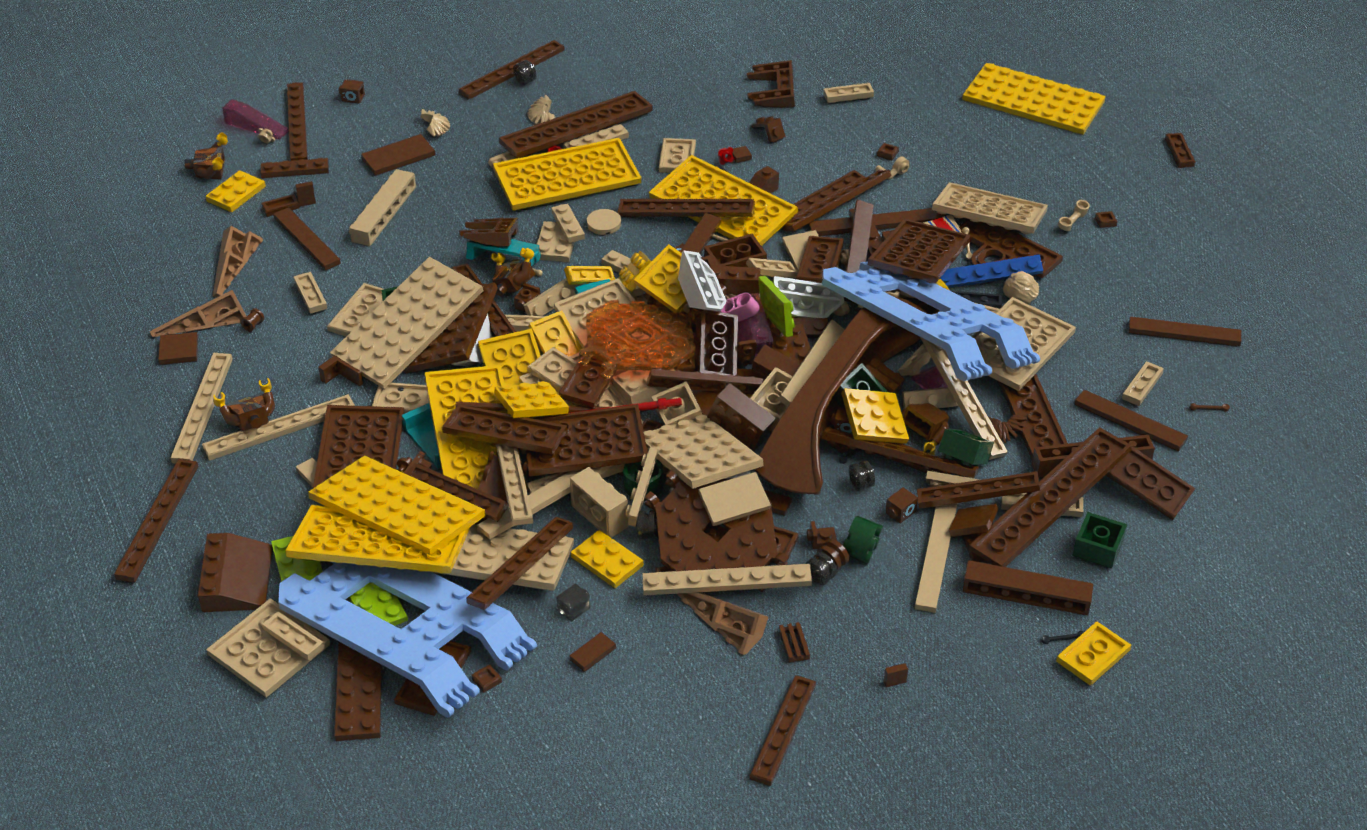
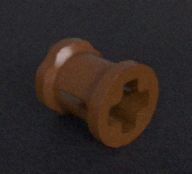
(252, 319)

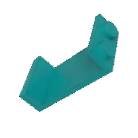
(475, 249)
(420, 428)

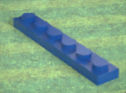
(991, 271)

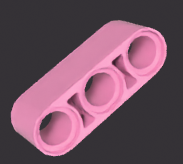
(741, 305)

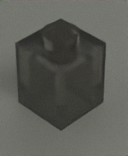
(573, 602)

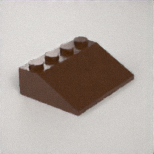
(234, 573)

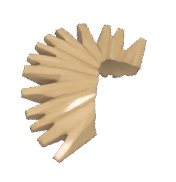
(540, 110)
(438, 123)

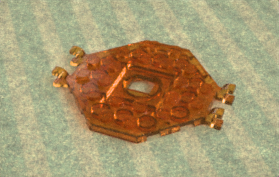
(610, 340)

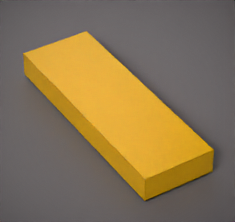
(587, 274)

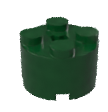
(630, 474)
(862, 539)

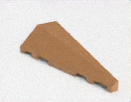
(234, 254)
(217, 312)
(737, 624)

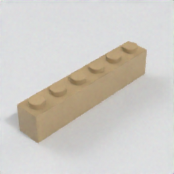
(382, 207)

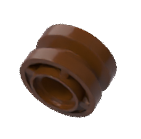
(836, 552)

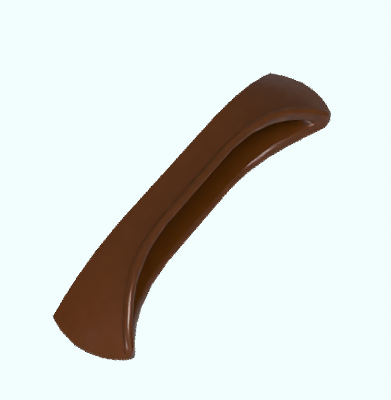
(792, 449)

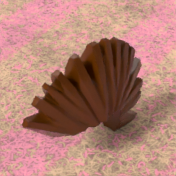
(1005, 428)

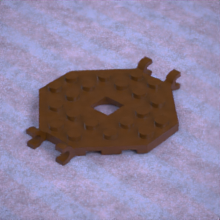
(687, 548)

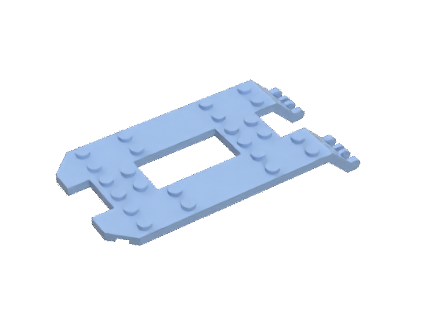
(944, 329)
(415, 647)

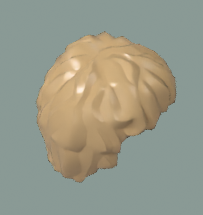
(1021, 286)

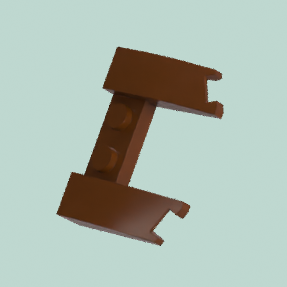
(776, 71)
(491, 231)

